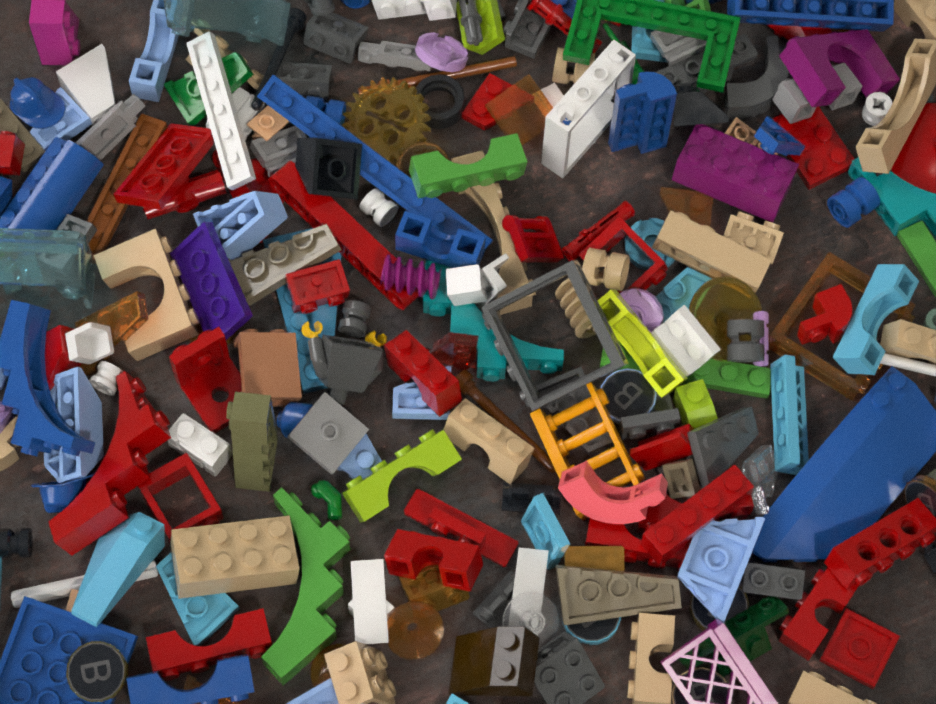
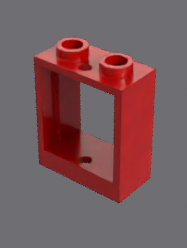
(617, 231)
(167, 476)

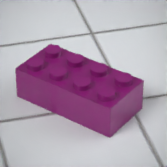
(734, 172)

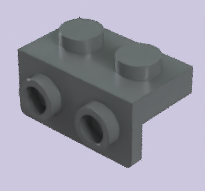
(526, 30)

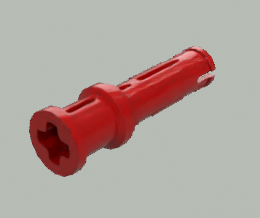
(554, 15)

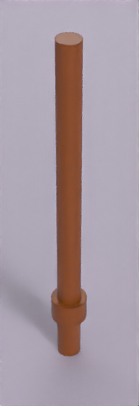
(469, 70)

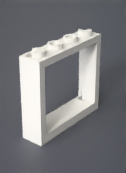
(587, 107)

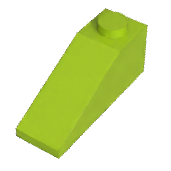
(694, 404)

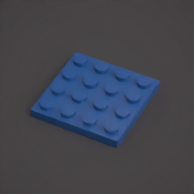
(39, 651)

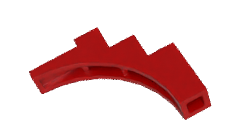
(122, 469)

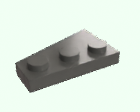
(721, 443)

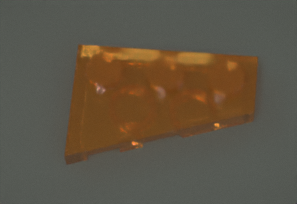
(123, 318)

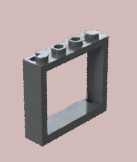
(507, 347)

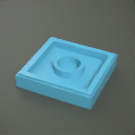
(545, 530)

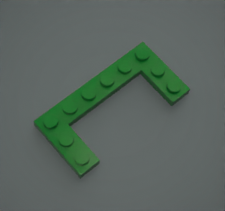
(715, 28)

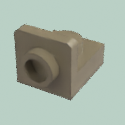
(681, 479)

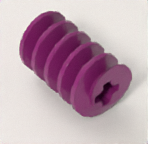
(410, 277)

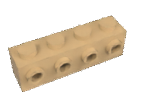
(709, 251)

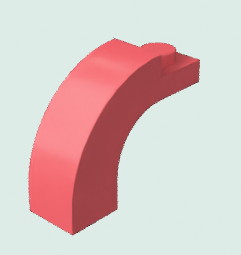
(607, 502)

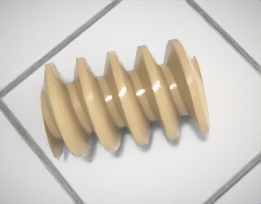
(574, 310)

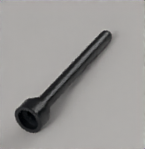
(295, 23)

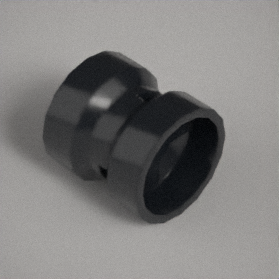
(16, 542)

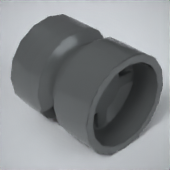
(745, 350)

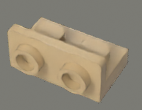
(755, 236)

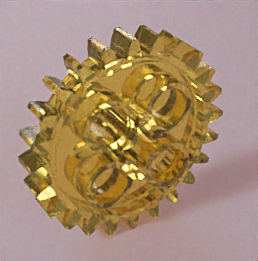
(397, 100)

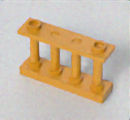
(560, 449)

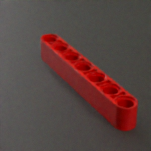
(355, 241)

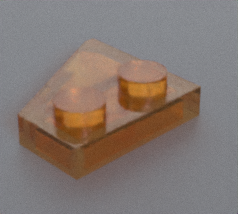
(691, 203)

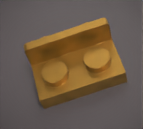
(430, 590)

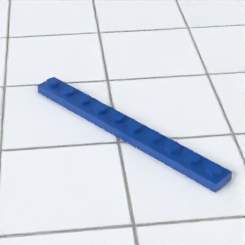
(373, 165)

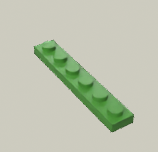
(720, 376)

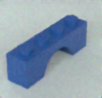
(230, 679)

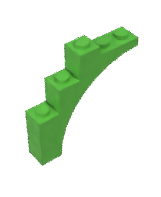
(308, 630)

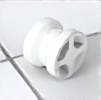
(875, 115)
(105, 378)

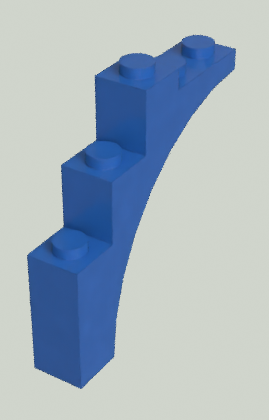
(27, 389)

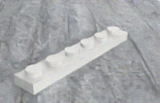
(221, 111)

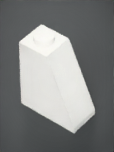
(89, 83)

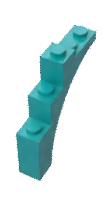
(469, 320)

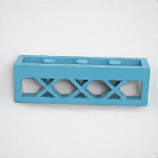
(789, 415)

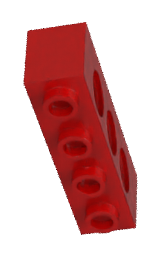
(882, 544)

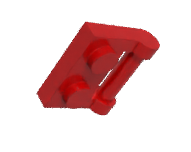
(533, 246)

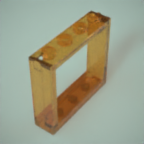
(813, 364)

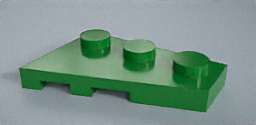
(187, 92)

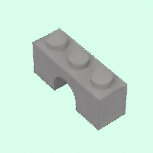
(795, 105)

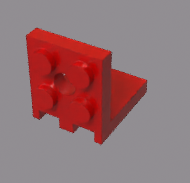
(202, 371)

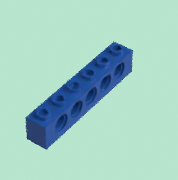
(833, 14)

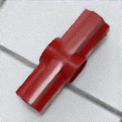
(191, 193)

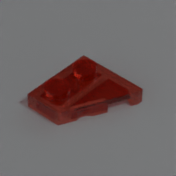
(456, 350)

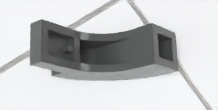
(756, 97)

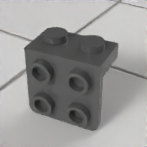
(659, 421)

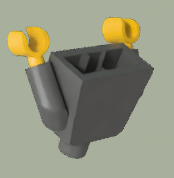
(344, 362)

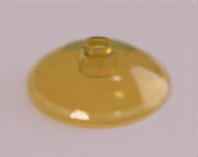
(726, 300)

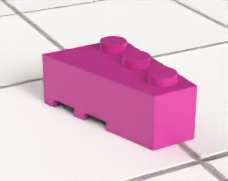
(54, 31)

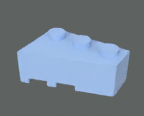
(244, 220)

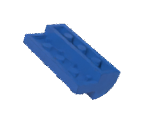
(642, 113)
(52, 187)

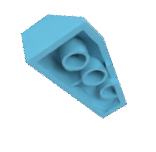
(116, 564)

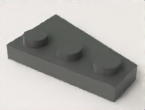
(582, 421)

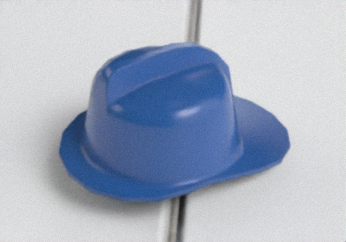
(36, 103)
(59, 496)

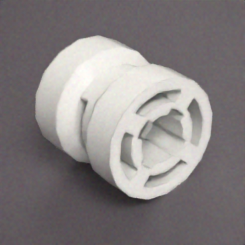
(378, 207)

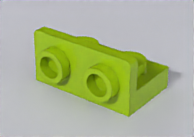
(490, 26)

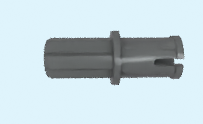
(471, 22)

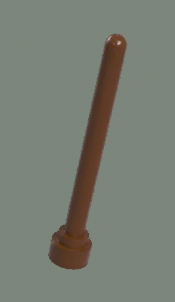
(468, 386)

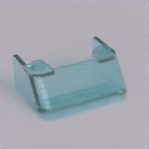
(248, 17)
(48, 259)

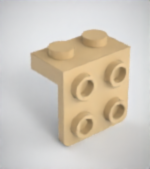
(360, 675)

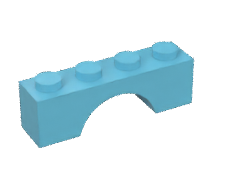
(886, 291)

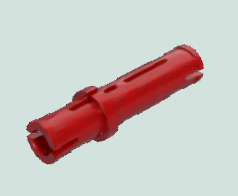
(586, 236)

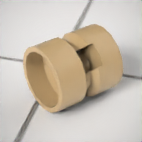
(560, 72)
(615, 271)

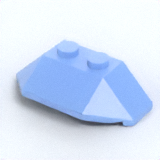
(83, 413)

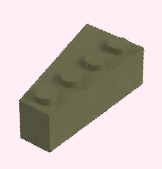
(253, 440)

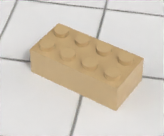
(234, 556)

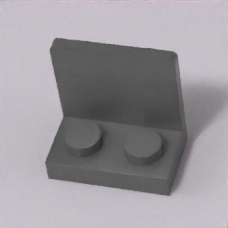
(566, 672)

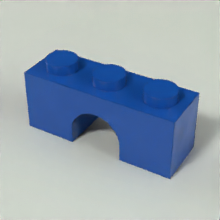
(422, 240)

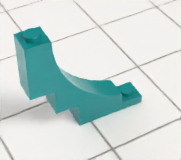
(899, 201)

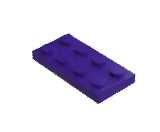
(211, 281)

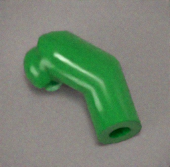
(331, 495)

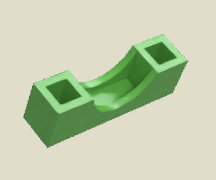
(436, 175)

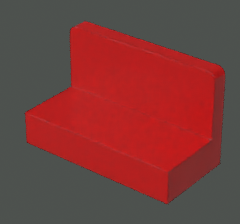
(663, 448)

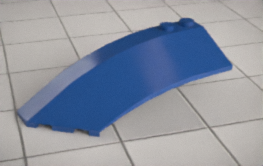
(852, 473)

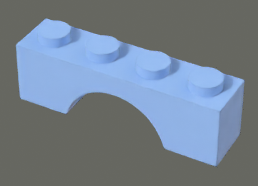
(152, 67)

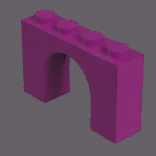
(810, 65)

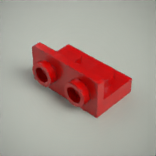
(317, 287)

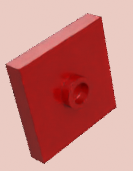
(859, 648)

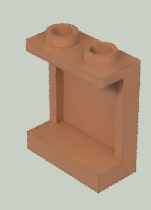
(269, 365)

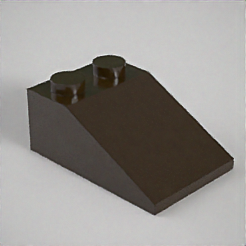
(495, 662)

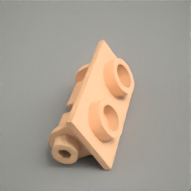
(267, 124)

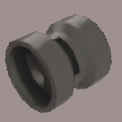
(354, 319)

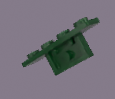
(747, 630)

